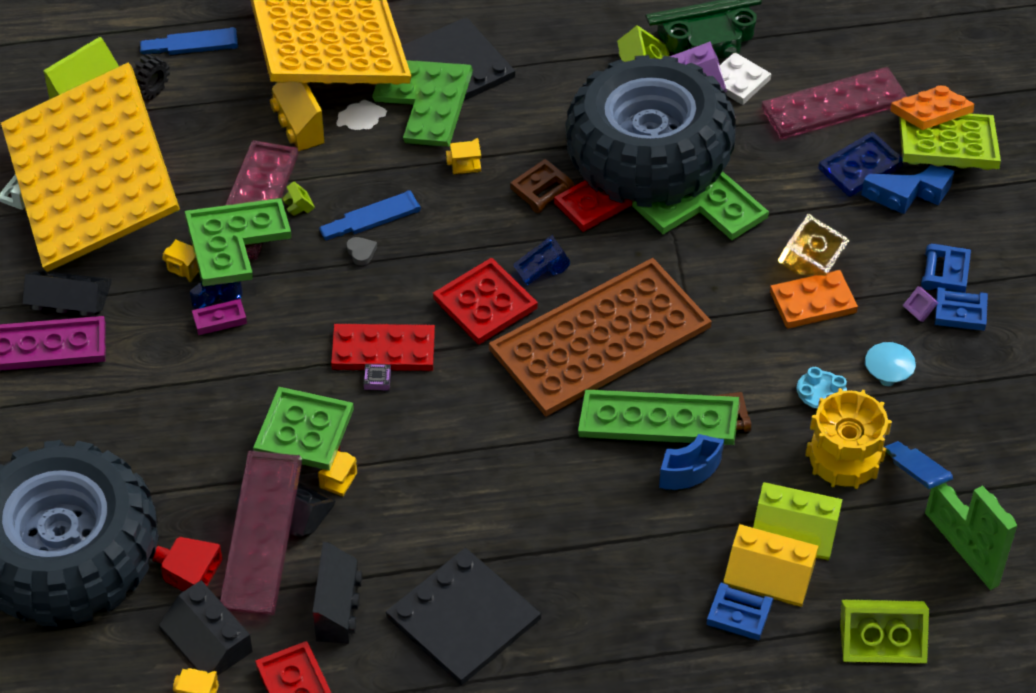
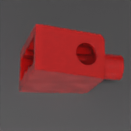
(188, 562)

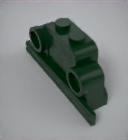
(719, 22)

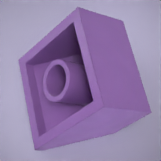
(704, 57)

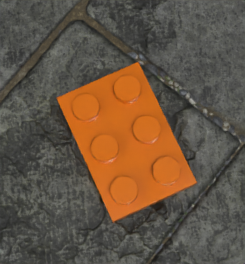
(932, 107)
(813, 299)

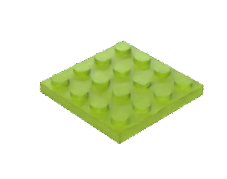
(958, 143)

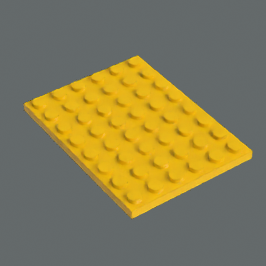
(330, 41)
(89, 167)

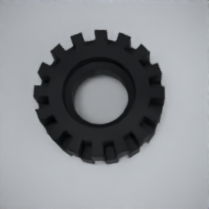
(151, 75)

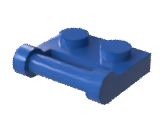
(954, 269)
(961, 309)
(737, 617)

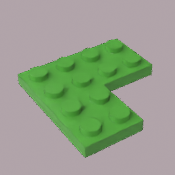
(436, 97)
(721, 203)
(223, 231)
(977, 532)

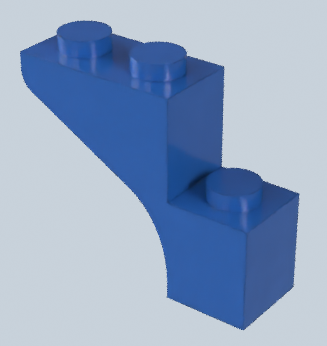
(901, 190)

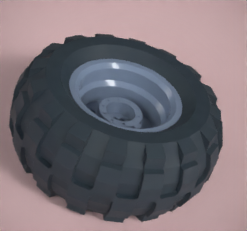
(650, 130)
(71, 561)

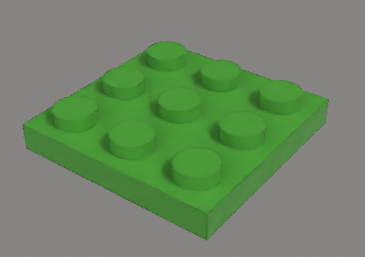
(304, 427)

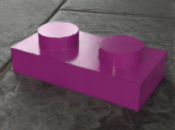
(219, 317)

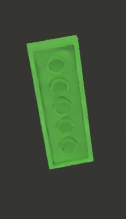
(658, 416)

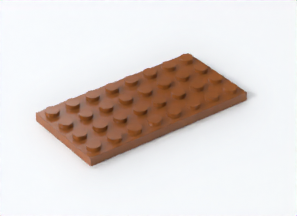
(599, 336)

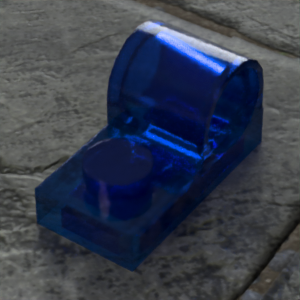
(543, 258)
(205, 295)

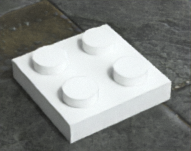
(743, 78)

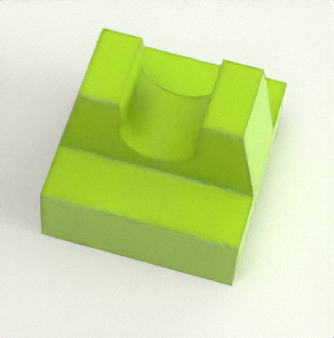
(298, 198)

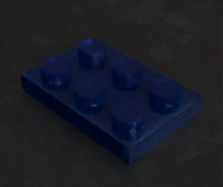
(854, 162)

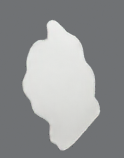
(361, 115)

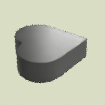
(361, 250)

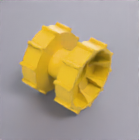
(848, 438)

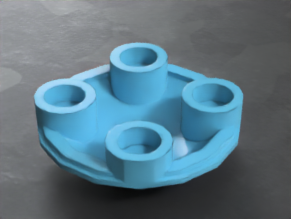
(890, 363)
(818, 385)

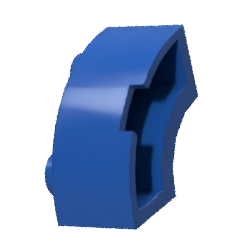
(691, 464)

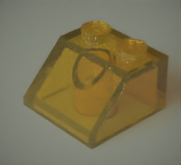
(813, 248)

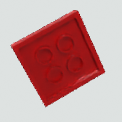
(485, 301)

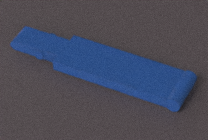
(192, 42)
(372, 215)
(918, 465)

